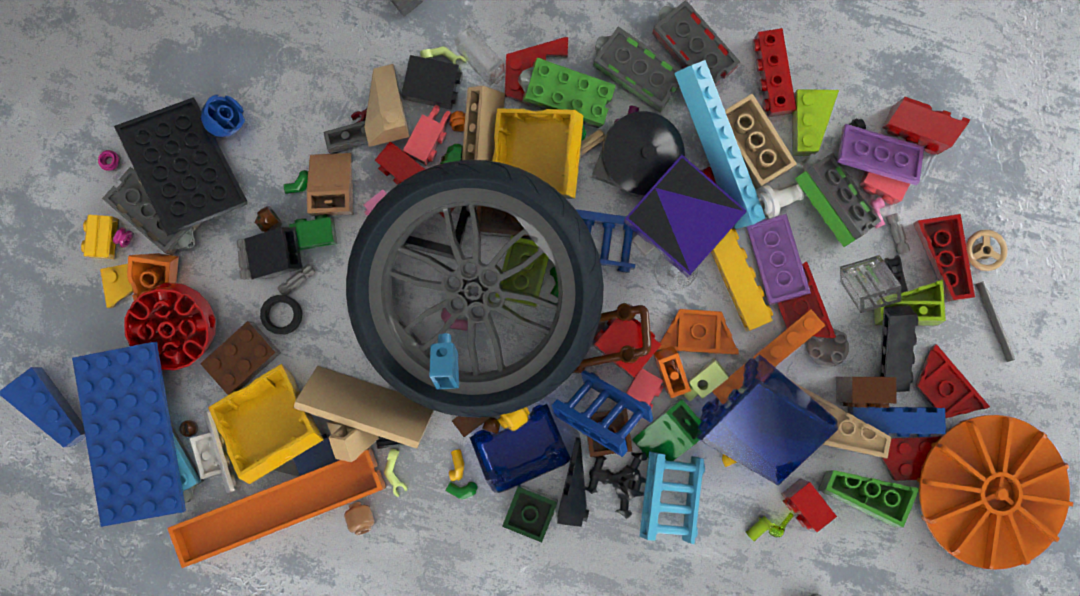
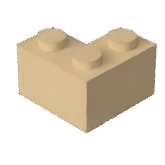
(348, 441)

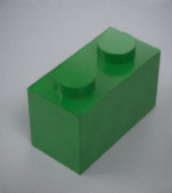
(315, 232)

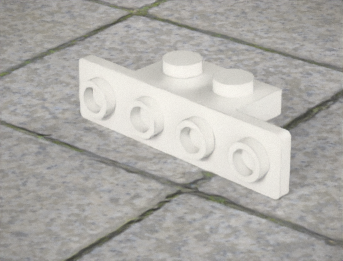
(210, 456)

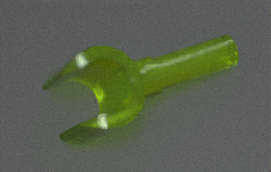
(778, 531)

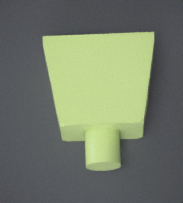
(712, 373)

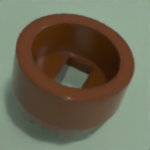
(491, 425)
(191, 426)

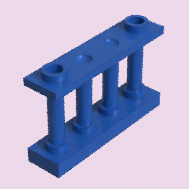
(609, 222)
(599, 431)

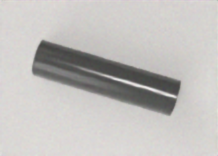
(346, 136)

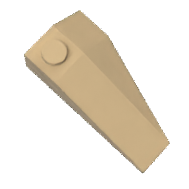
(385, 110)

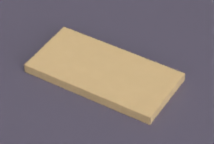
(364, 406)

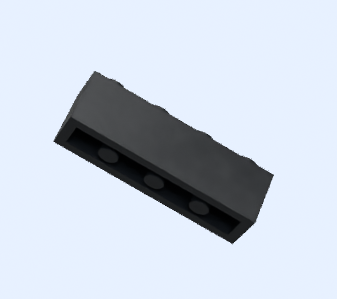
(898, 345)

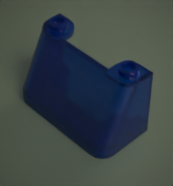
(520, 454)

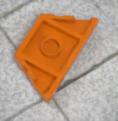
(699, 332)

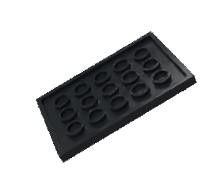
(180, 166)

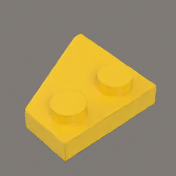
(115, 284)

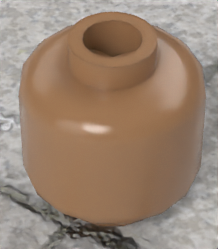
(359, 518)

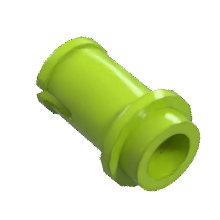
(759, 528)

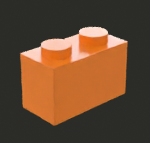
(671, 372)

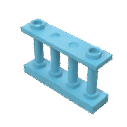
(655, 485)

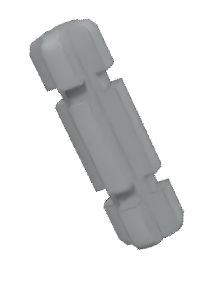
(898, 233)
(243, 260)
(296, 279)

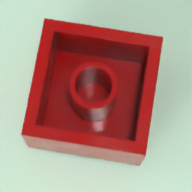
(808, 505)

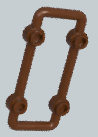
(628, 353)

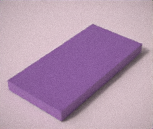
(880, 154)
(778, 259)

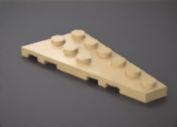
(852, 432)

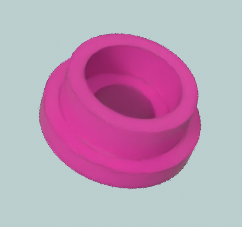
(102, 160)

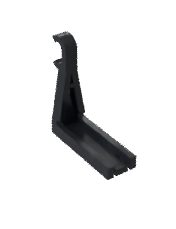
(438, 248)

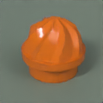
(457, 121)

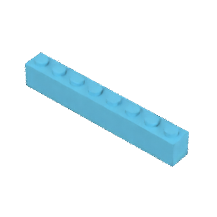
(719, 140)

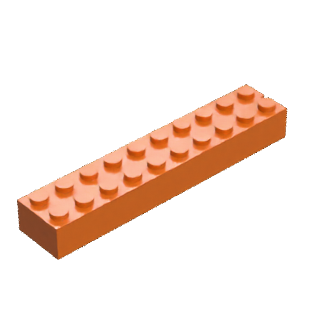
(275, 508)

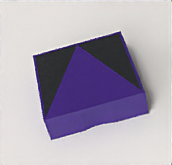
(684, 215)

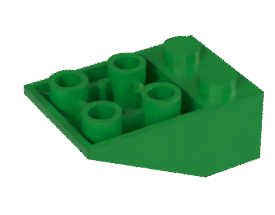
(670, 432)

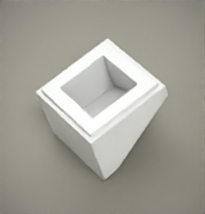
(643, 246)

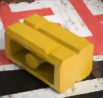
(99, 237)

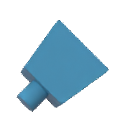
(444, 363)

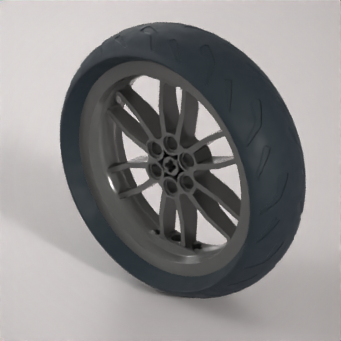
(552, 226)

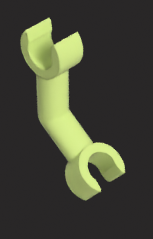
(430, 53)
(388, 472)

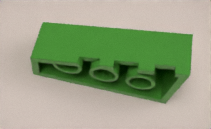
(877, 498)

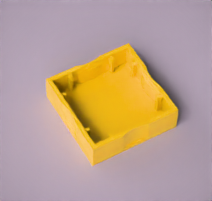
(541, 144)
(263, 425)

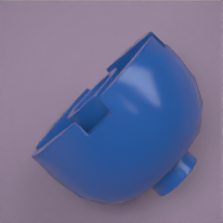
(222, 116)

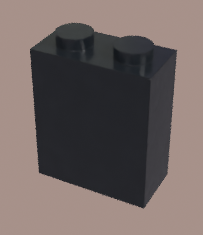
(431, 82)
(273, 253)

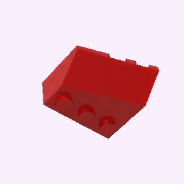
(923, 126)

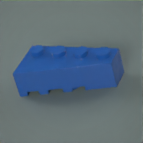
(45, 406)
(903, 420)

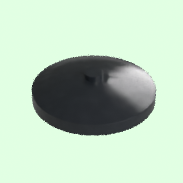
(640, 151)

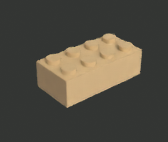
(758, 142)

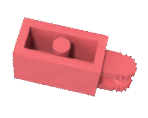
(427, 136)

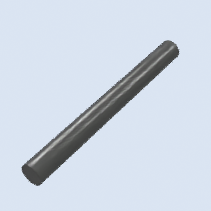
(995, 321)

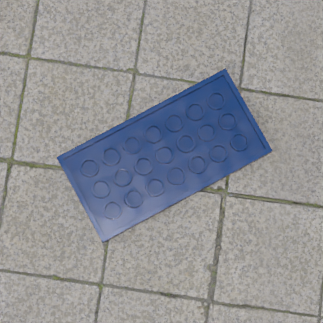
(129, 434)

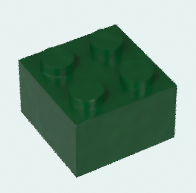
(530, 513)

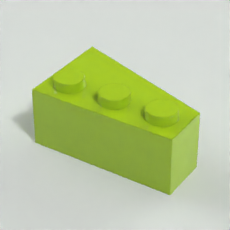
(811, 119)
(925, 301)

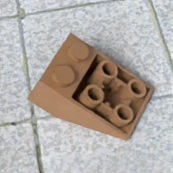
(330, 185)

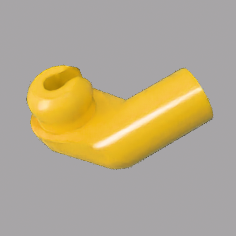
(458, 461)

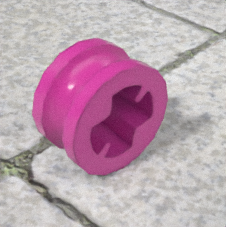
(123, 237)

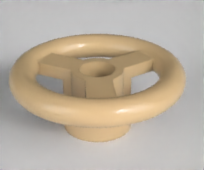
(978, 250)

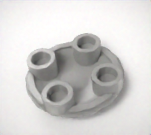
(828, 351)

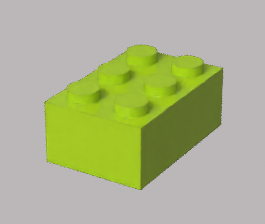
(528, 279)

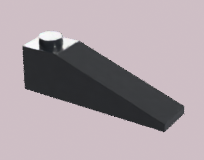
(573, 500)

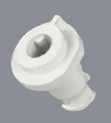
(774, 199)

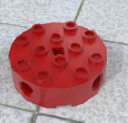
(176, 320)

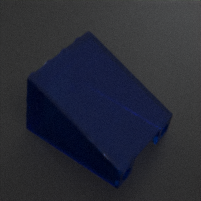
(766, 423)

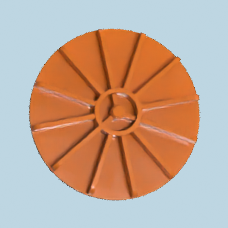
(994, 492)

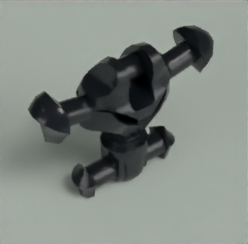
(626, 481)

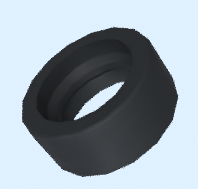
(269, 303)

